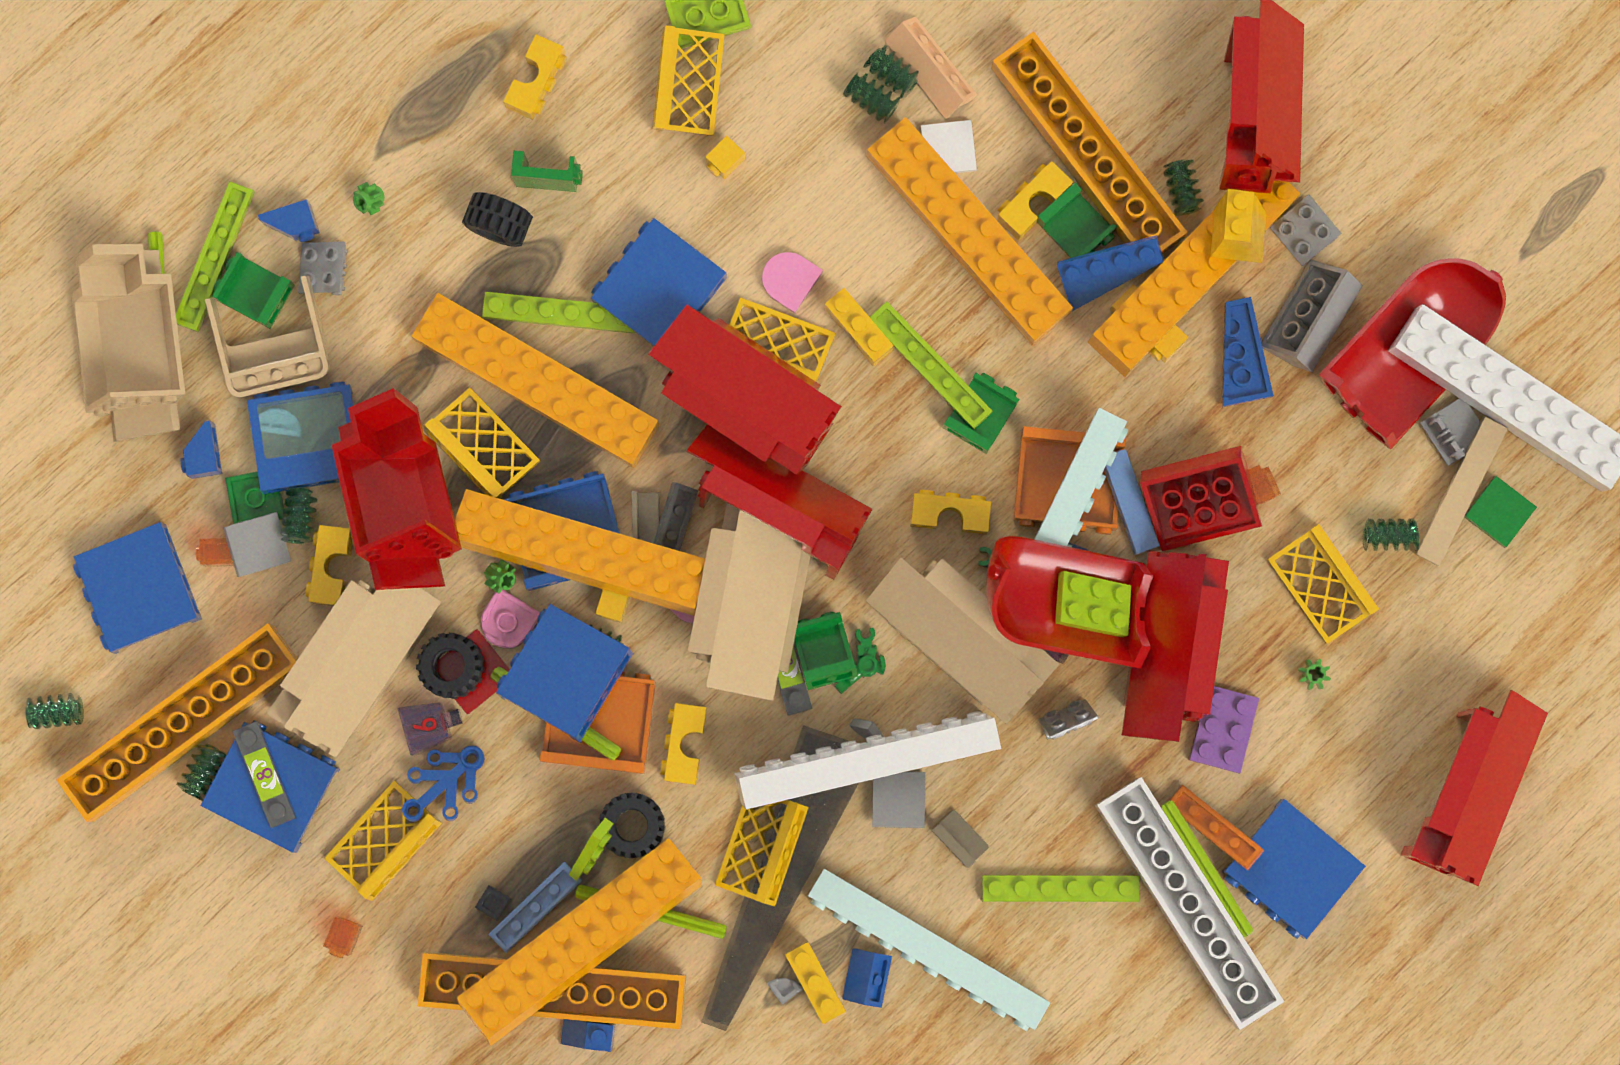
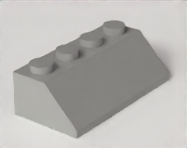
(1311, 315)

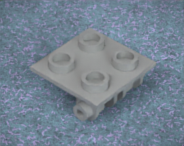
(1305, 230)
(324, 265)
(1452, 430)
(1074, 716)

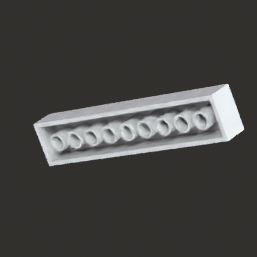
(1510, 397)
(866, 760)
(1189, 903)

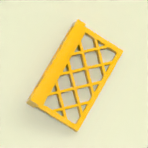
(666, 74)
(791, 321)
(464, 459)
(1340, 569)
(399, 854)
(778, 857)

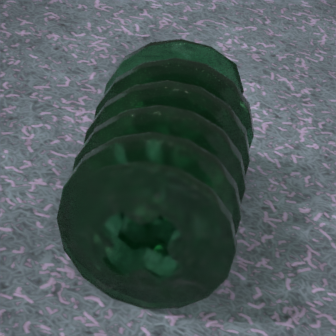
(892, 71)
(871, 97)
(1182, 186)
(297, 516)
(1391, 533)
(54, 712)
(201, 770)

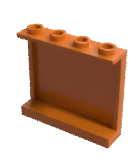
(1041, 469)
(621, 719)

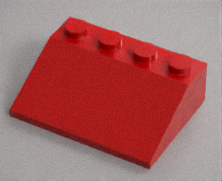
(1200, 498)

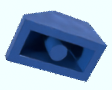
(293, 221)
(202, 453)
(588, 1035)

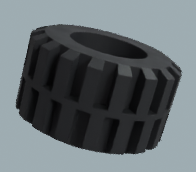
(497, 219)
(428, 665)
(654, 818)

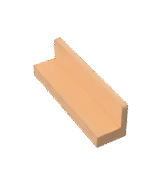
(936, 72)

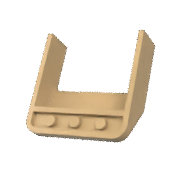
(275, 360)

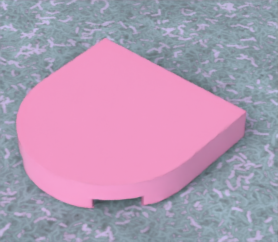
(789, 279)
(507, 620)

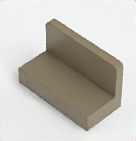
(645, 515)
(960, 838)

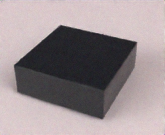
(493, 902)

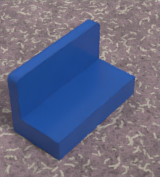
(867, 978)

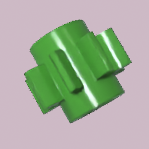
(368, 198)
(500, 576)
(1308, 677)

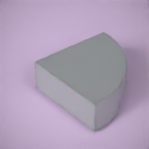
(865, 728)
(784, 988)

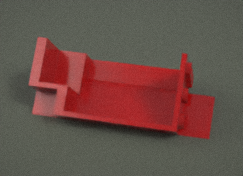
(1265, 100)
(743, 390)
(395, 493)
(794, 504)
(1184, 632)
(1478, 789)

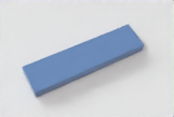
(1131, 504)
(534, 908)

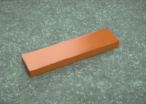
(1216, 828)

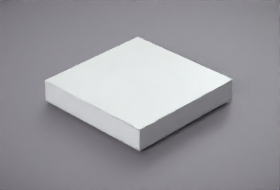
(953, 144)

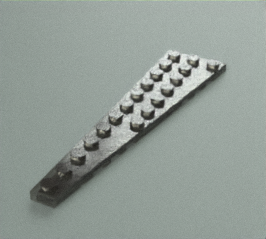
(759, 922)

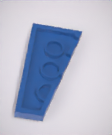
(1102, 271)
(1243, 356)

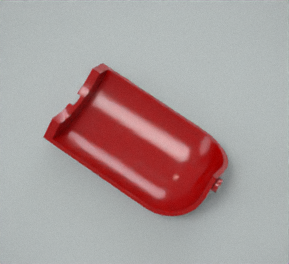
(1383, 387)
(1024, 599)

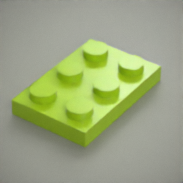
(708, 16)
(1093, 604)

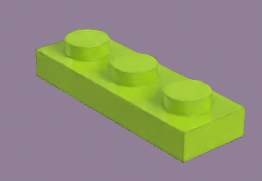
(592, 850)

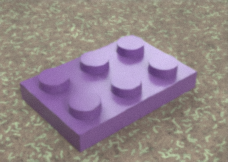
(1225, 733)

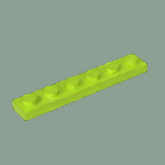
(214, 255)
(550, 312)
(931, 366)
(1059, 888)

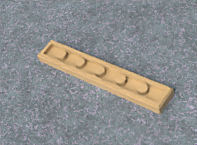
(1461, 491)

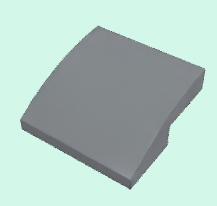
(256, 544)
(899, 800)

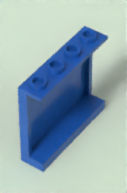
(657, 281)
(577, 500)
(136, 587)
(564, 672)
(303, 777)
(1297, 873)

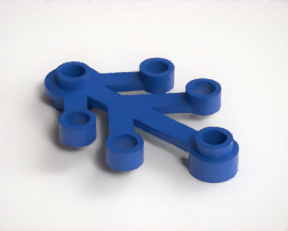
(446, 780)

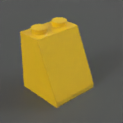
(1239, 227)

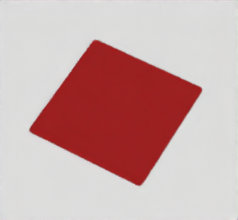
(452, 666)

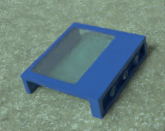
(296, 435)

